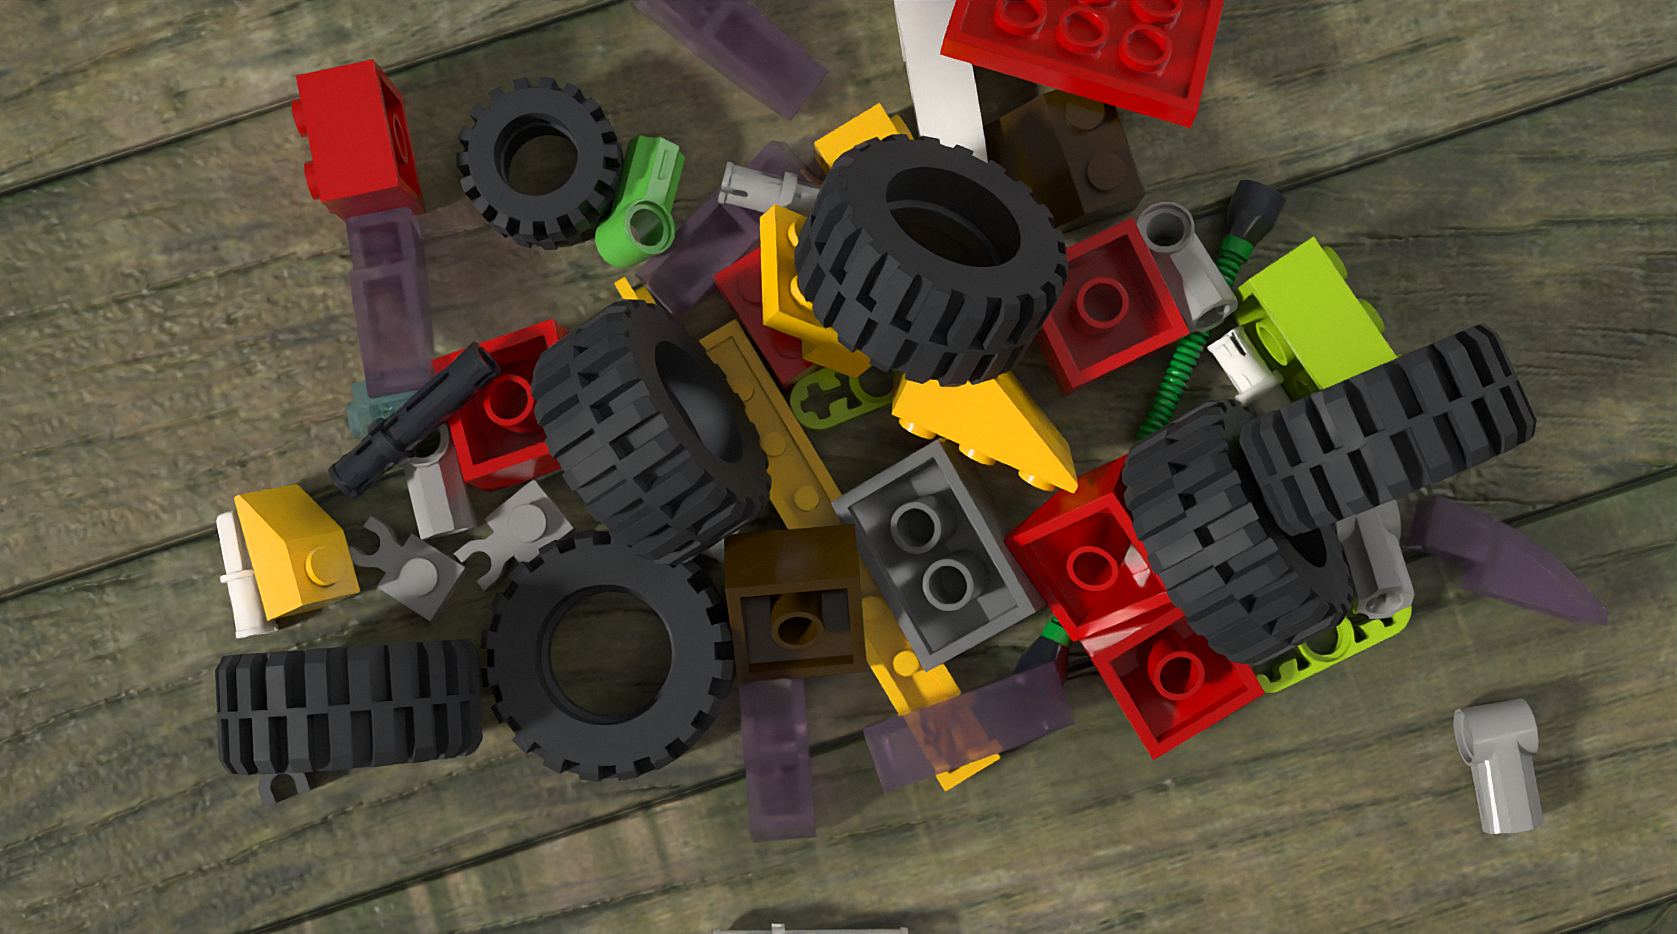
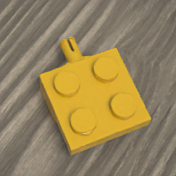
(784, 302)

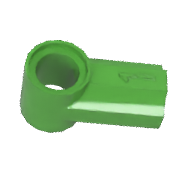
(644, 201)

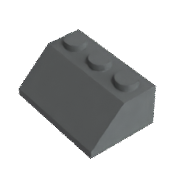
(939, 551)

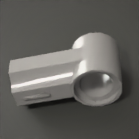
(1187, 267)
(439, 491)
(1375, 561)
(1499, 747)

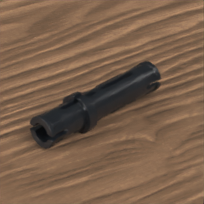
(395, 438)

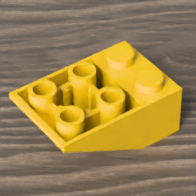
(990, 424)

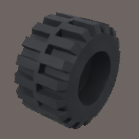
(509, 125)

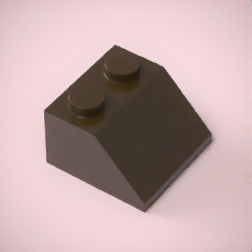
(1069, 157)
(795, 603)

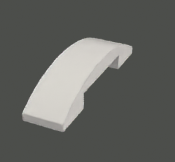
(939, 85)

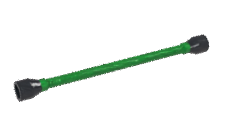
(1248, 220)

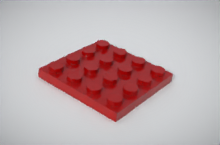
(1111, 51)

